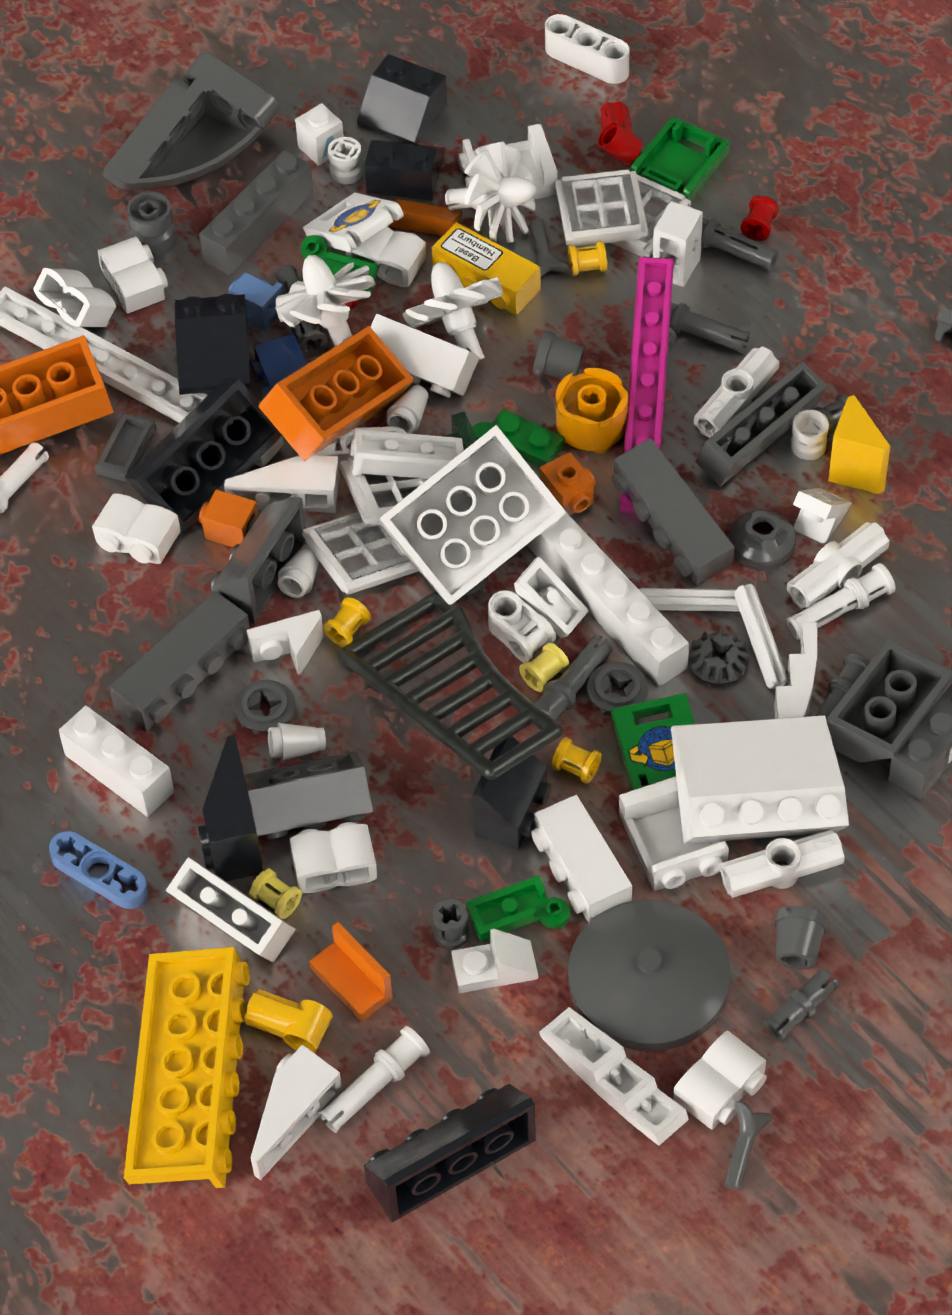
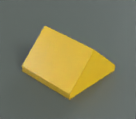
(858, 451)

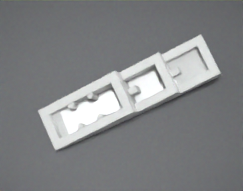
(796, 698)
(613, 1076)

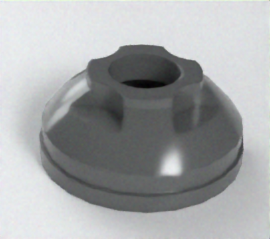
(761, 550)

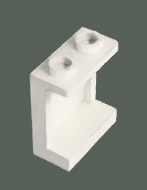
(535, 158)
(655, 831)

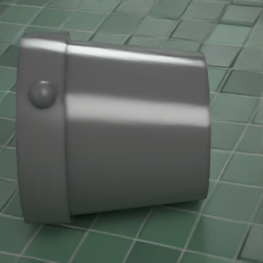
(557, 357)
(799, 936)

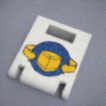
(356, 217)

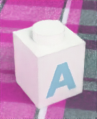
(316, 131)

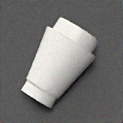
(408, 409)
(298, 573)
(292, 741)

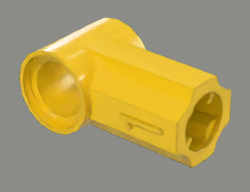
(294, 1022)

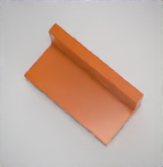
(352, 974)

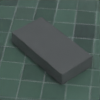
(125, 446)

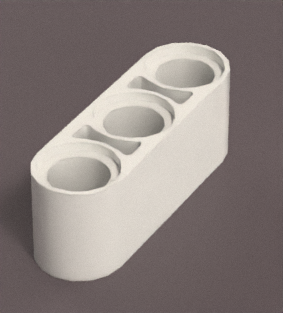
(587, 48)

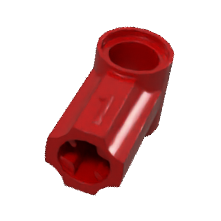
(617, 133)

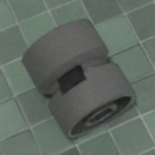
(152, 221)

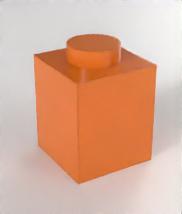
(227, 518)

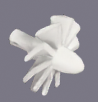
(496, 188)
(324, 297)
(453, 306)

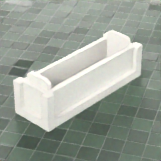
(401, 453)

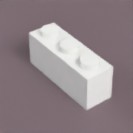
(427, 357)
(116, 761)
(580, 858)
(230, 910)

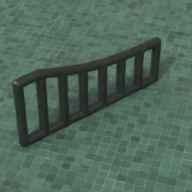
(430, 718)

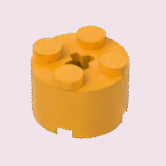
(591, 410)

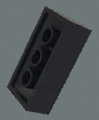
(205, 449)
(451, 1150)

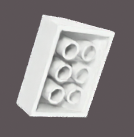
(472, 515)
(758, 779)

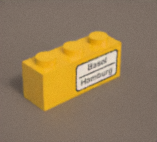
(479, 259)

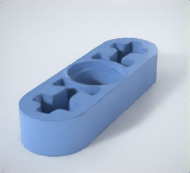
(104, 885)

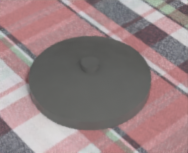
(649, 974)

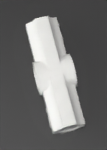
(736, 390)
(837, 564)
(802, 855)

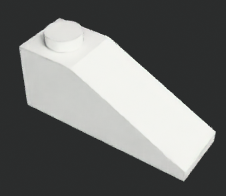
(313, 481)
(298, 1092)

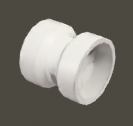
(345, 160)
(809, 434)

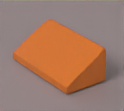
(426, 218)

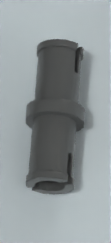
(801, 1004)

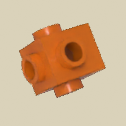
(569, 483)

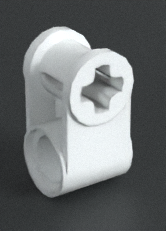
(520, 631)

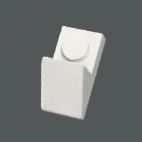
(819, 513)
(550, 597)
(292, 635)
(501, 963)

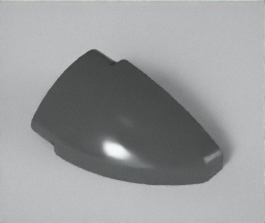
(192, 128)

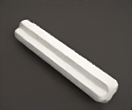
(692, 599)
(760, 636)

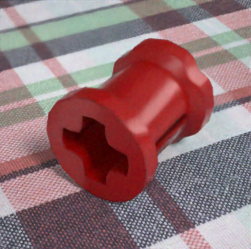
(757, 223)

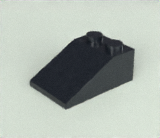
(211, 342)
(229, 830)

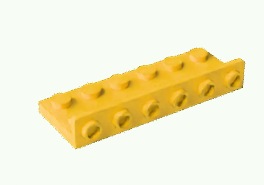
(187, 1067)

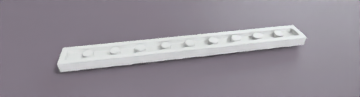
(114, 364)

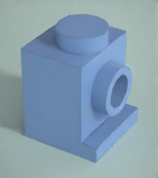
(259, 298)

